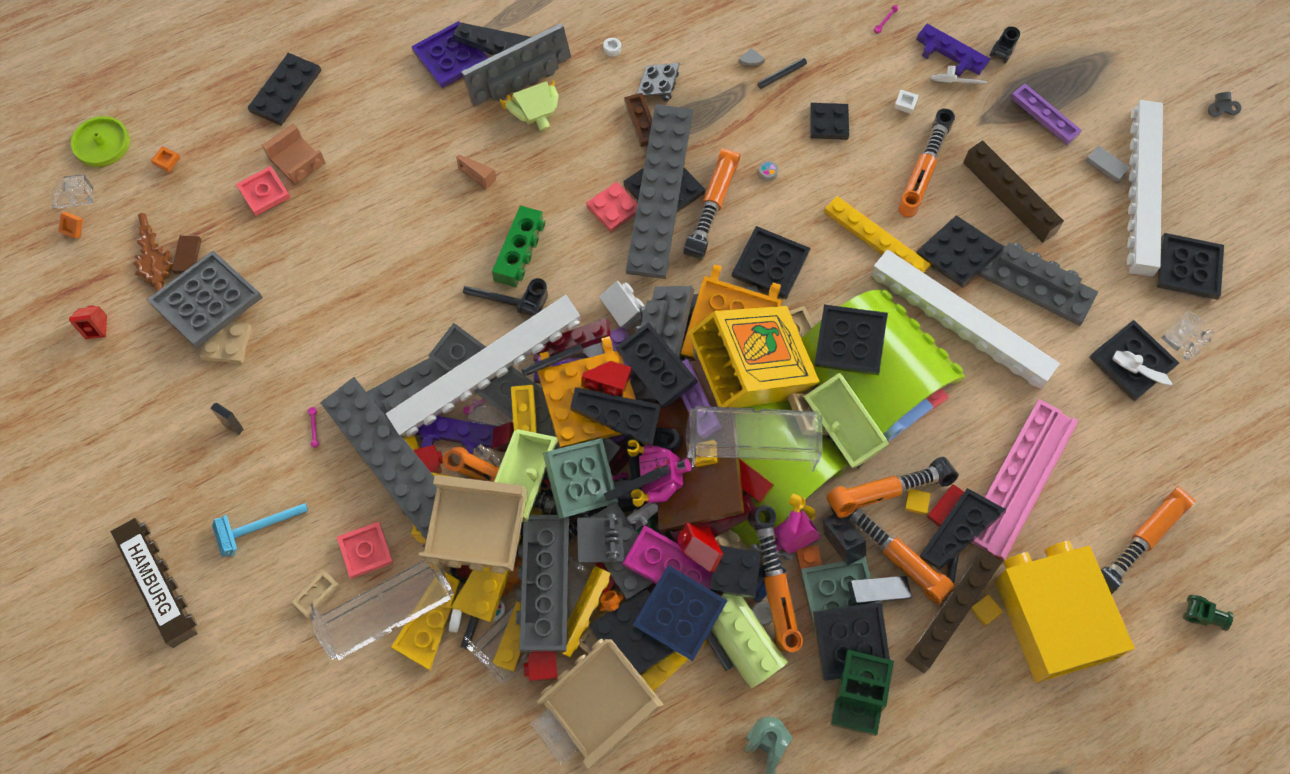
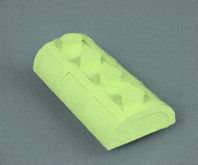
(847, 420)
(525, 463)
(747, 642)

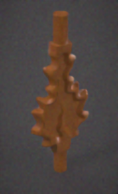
(153, 263)

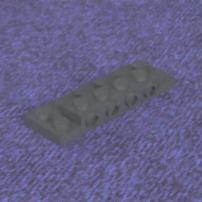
(517, 66)
(1040, 282)
(668, 316)
(405, 385)
(543, 584)

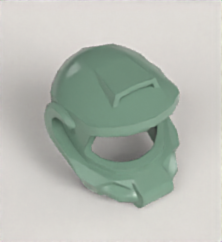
(770, 736)

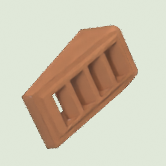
(478, 172)

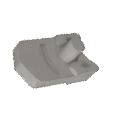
(640, 516)

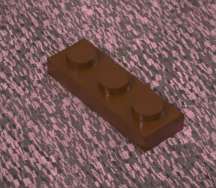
(639, 116)

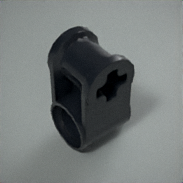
(1006, 44)
(533, 302)

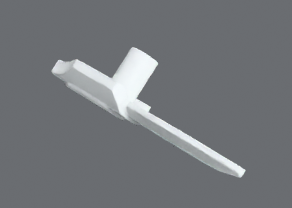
(950, 77)
(1134, 364)

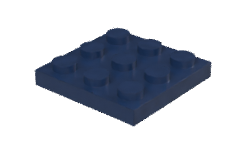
(680, 612)

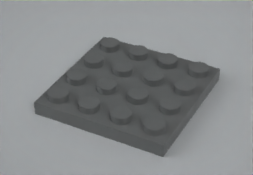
(204, 299)

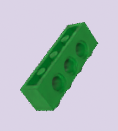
(525, 219)

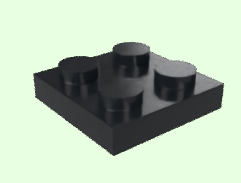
(829, 121)
(736, 572)

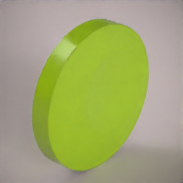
(100, 141)

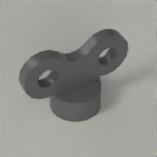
(1224, 103)

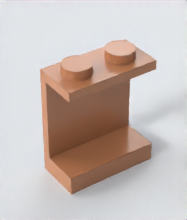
(293, 154)

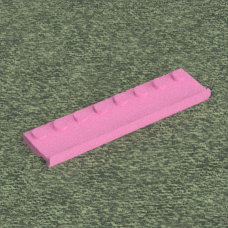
(1025, 475)

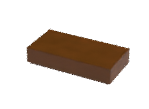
(186, 253)

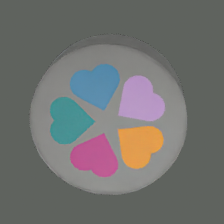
(768, 170)

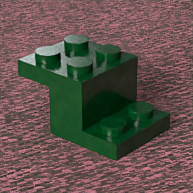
(862, 692)

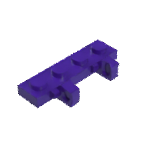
(953, 49)
(459, 431)

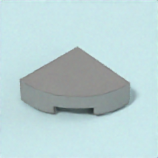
(751, 57)

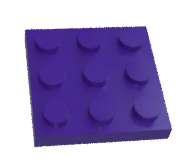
(446, 57)

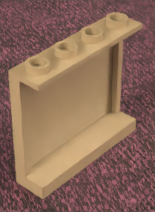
(475, 524)
(600, 701)

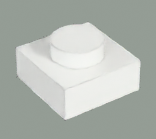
(906, 101)

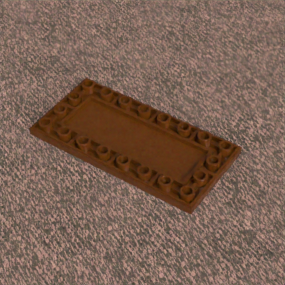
(707, 490)

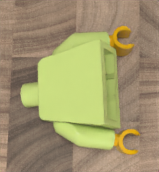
(533, 104)

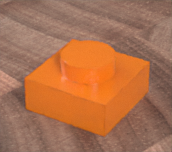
(165, 159)
(70, 225)
(808, 557)

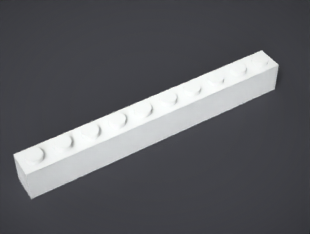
(1145, 189)
(964, 319)
(484, 366)

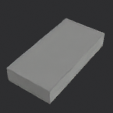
(1107, 164)

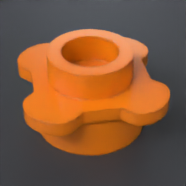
(610, 601)

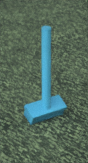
(226, 536)

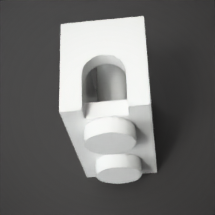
(622, 304)

